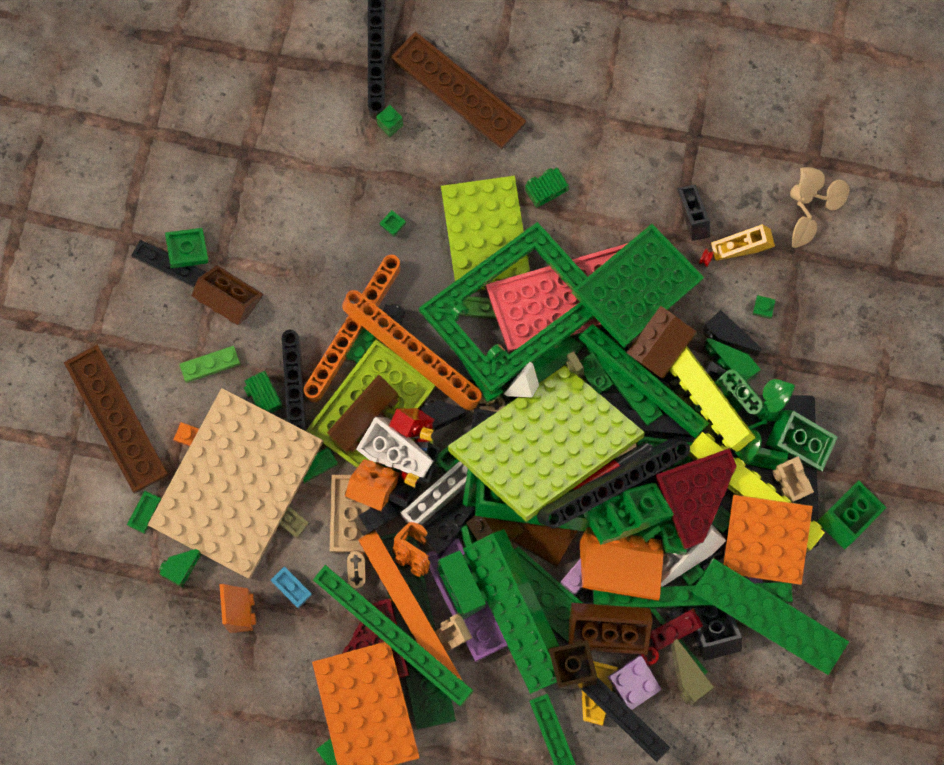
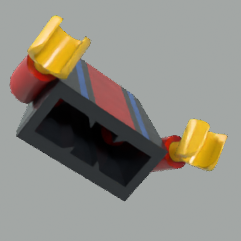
(431, 450)

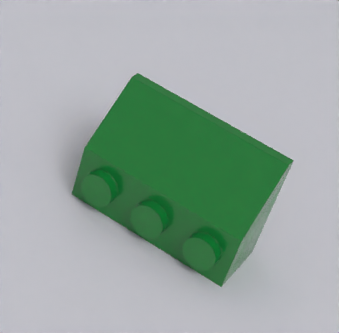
(461, 584)

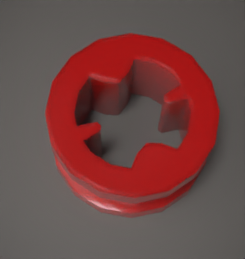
(706, 257)
(655, 653)

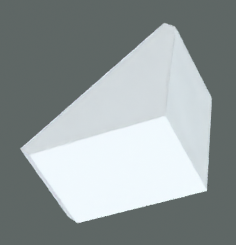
(524, 384)

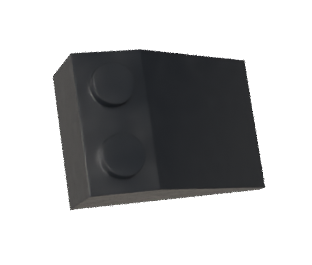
(718, 634)

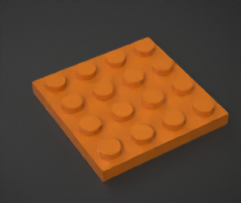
(768, 539)

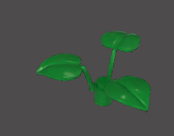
(777, 395)

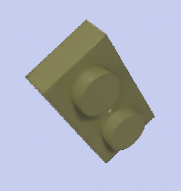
(574, 365)
(294, 522)

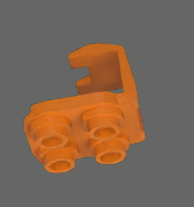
(409, 554)

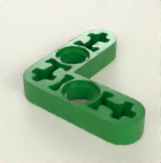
(728, 389)

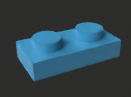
(291, 587)

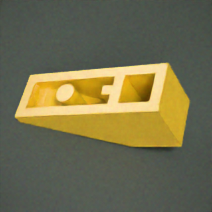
(743, 243)

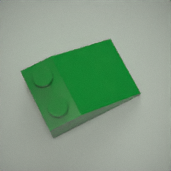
(801, 439)
(851, 515)

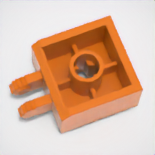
(372, 484)

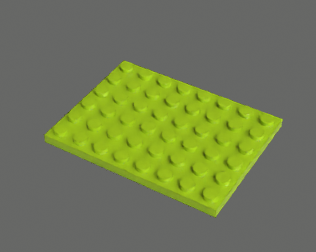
(545, 443)

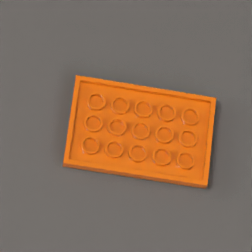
(366, 707)

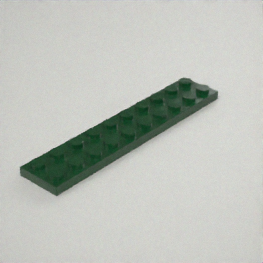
(428, 702)

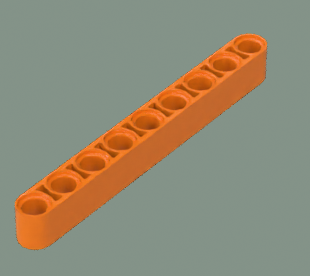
(345, 335)
(416, 358)
(404, 598)

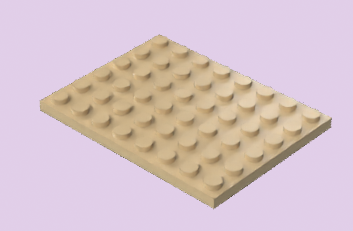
(235, 483)

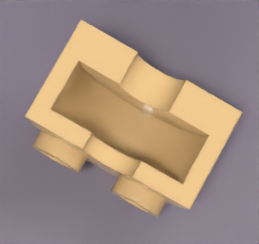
(792, 479)
(453, 632)

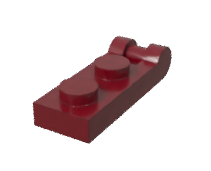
(676, 629)

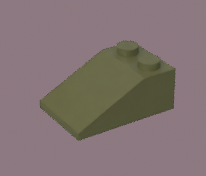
(690, 678)

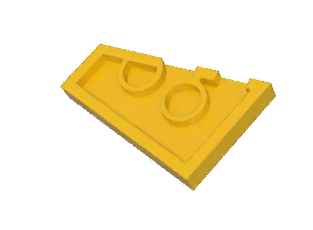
(591, 711)

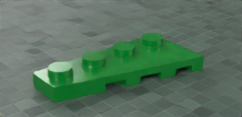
(556, 358)

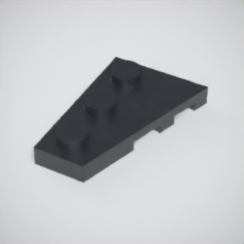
(447, 525)

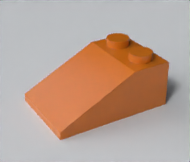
(237, 608)

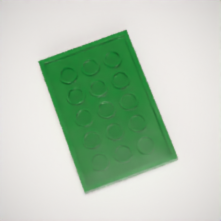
(636, 283)

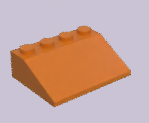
(622, 566)

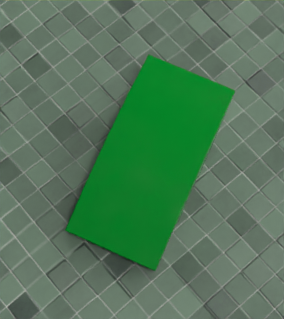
(628, 513)

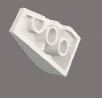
(393, 449)
(677, 564)

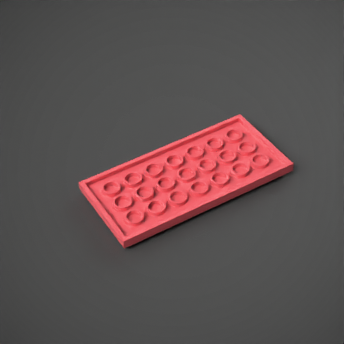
(537, 299)

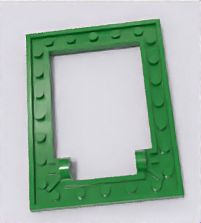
(445, 307)

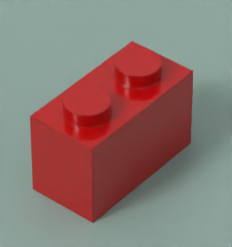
(410, 421)

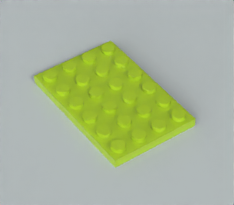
(481, 221)
(378, 359)

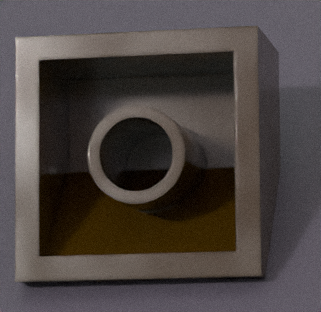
(485, 526)
(573, 666)

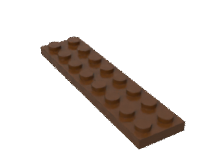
(458, 90)
(116, 419)

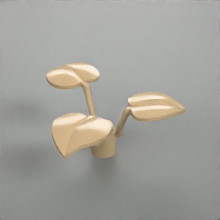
(810, 182)

